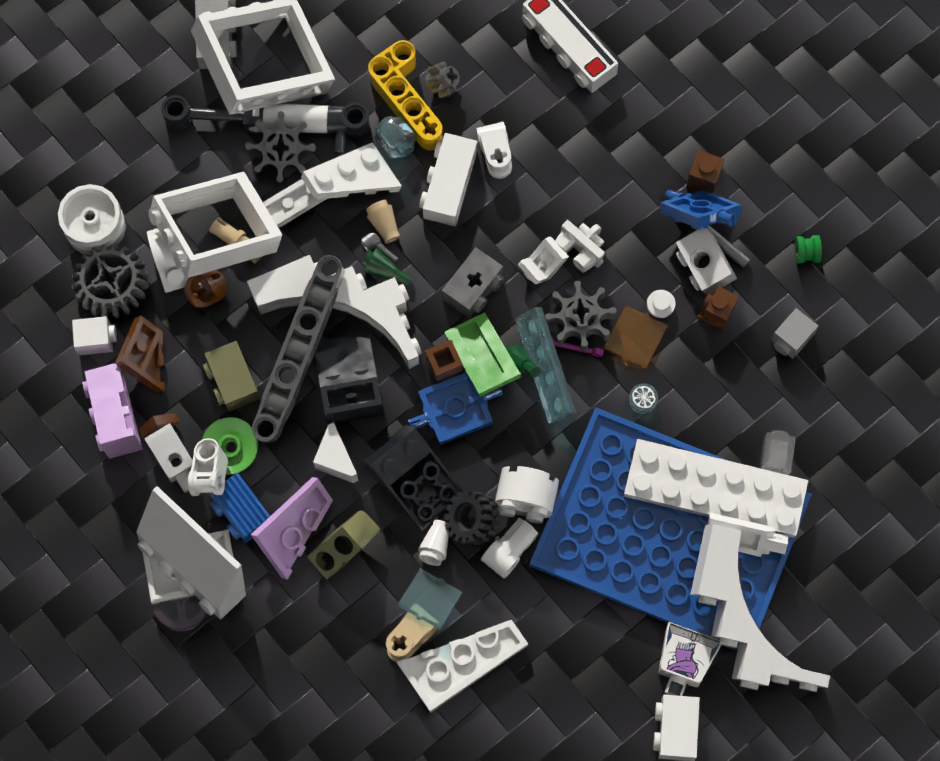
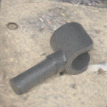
(372, 241)

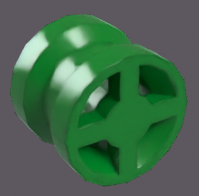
(808, 249)

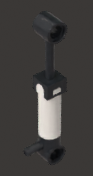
(318, 118)

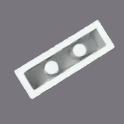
(448, 179)

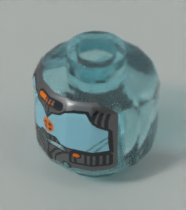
(395, 137)

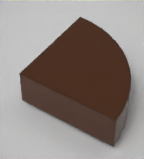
(158, 422)

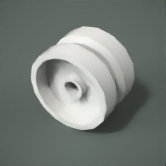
(91, 218)

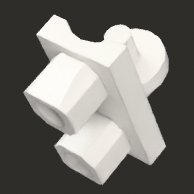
(585, 241)

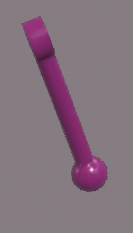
(594, 351)

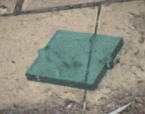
(430, 599)

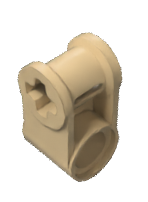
(412, 633)

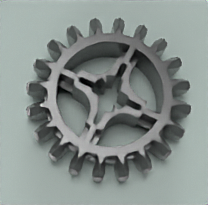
(120, 275)

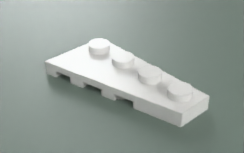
(450, 669)

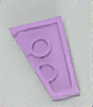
(289, 527)

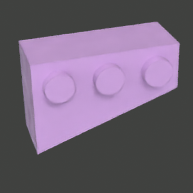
(111, 411)

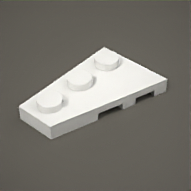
(351, 173)

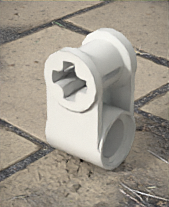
(495, 147)
(207, 472)

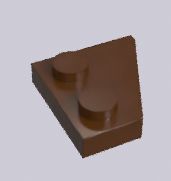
(143, 355)

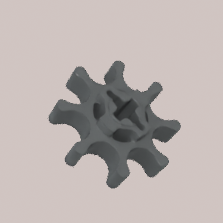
(266, 146)
(591, 311)

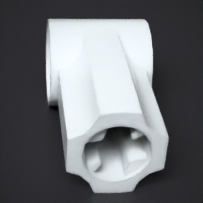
(505, 554)

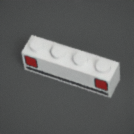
(571, 42)

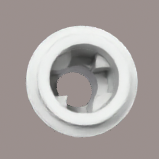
(435, 543)

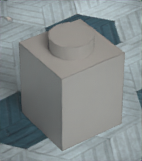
(794, 334)

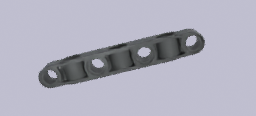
(298, 349)

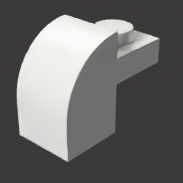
(170, 274)

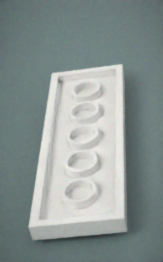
(715, 486)

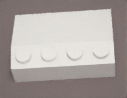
(190, 555)

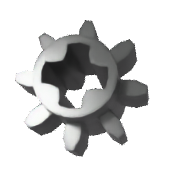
(442, 79)

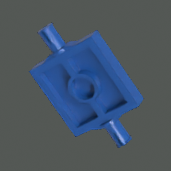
(700, 209)
(454, 408)

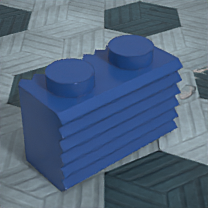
(239, 508)

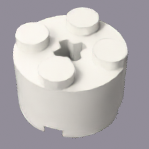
(526, 494)

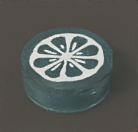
(643, 398)

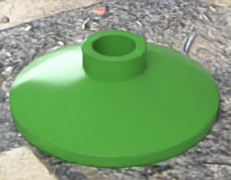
(235, 431)

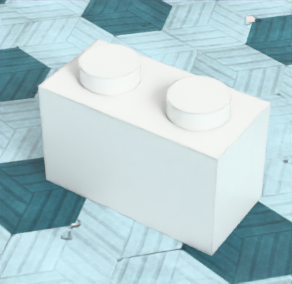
(677, 728)

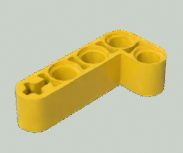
(409, 100)

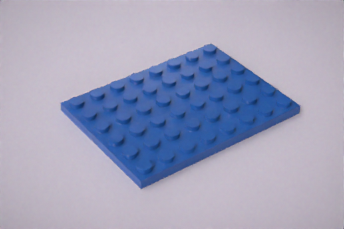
(637, 548)

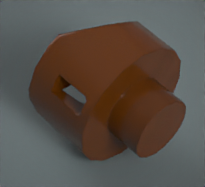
(209, 285)

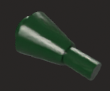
(379, 265)
(523, 361)

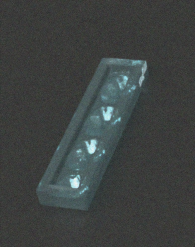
(542, 352)

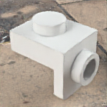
(543, 261)

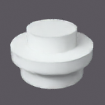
(661, 303)

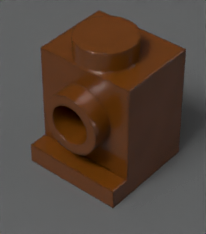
(718, 307)

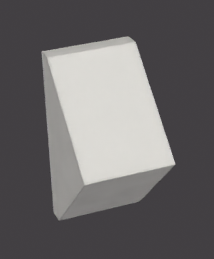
(333, 457)

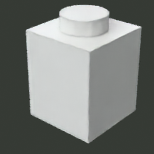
(93, 335)

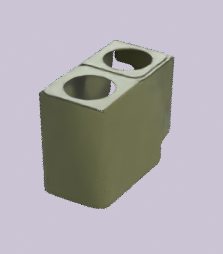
(358, 529)

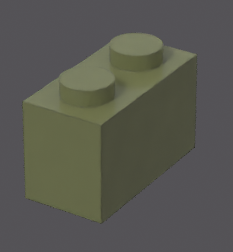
(231, 375)

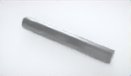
(730, 249)

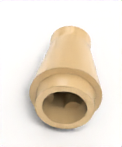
(383, 220)

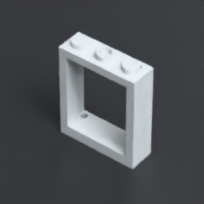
(232, 186)

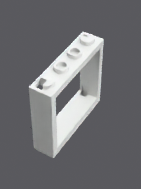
(267, 94)

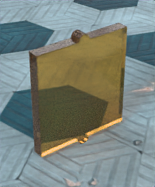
(635, 337)

